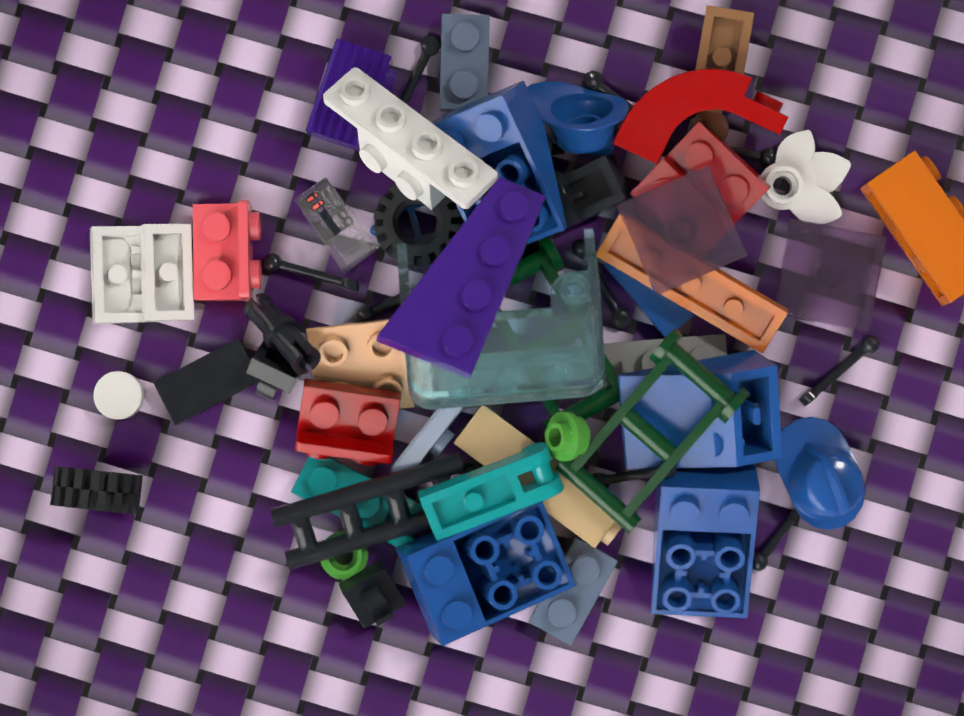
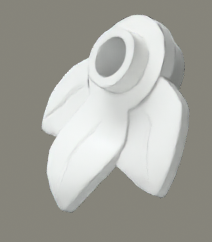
(810, 179)

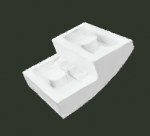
(141, 273)

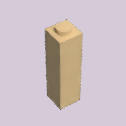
(493, 439)

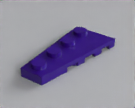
(462, 291)

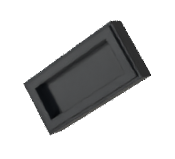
(206, 382)

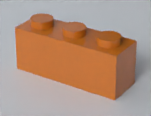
(922, 222)

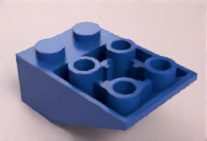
(513, 141)
(678, 405)
(705, 542)
(485, 572)

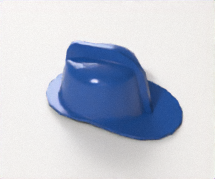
(578, 116)
(820, 473)

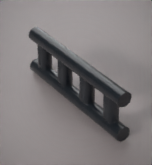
(346, 501)

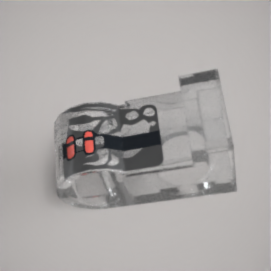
(336, 225)

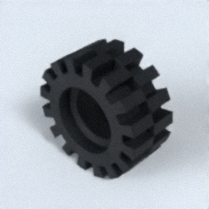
(419, 253)
(96, 490)

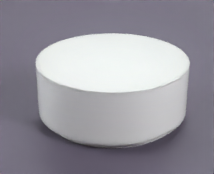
(118, 395)

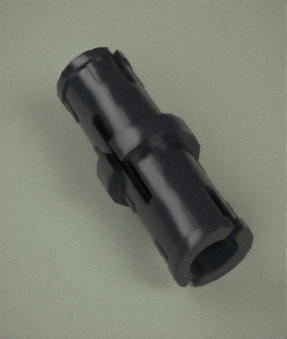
(282, 333)

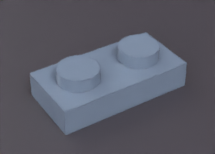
(463, 59)
(566, 612)

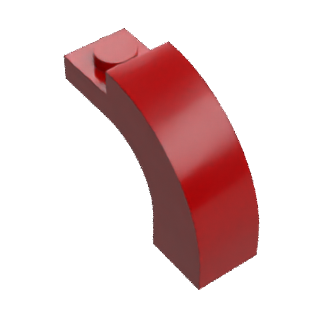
(675, 99)

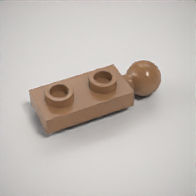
(723, 46)

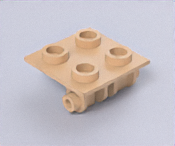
(356, 358)

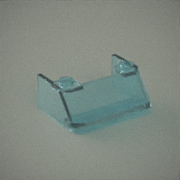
(528, 351)

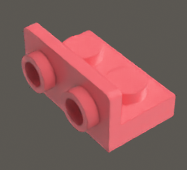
(225, 251)

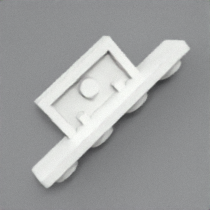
(407, 145)

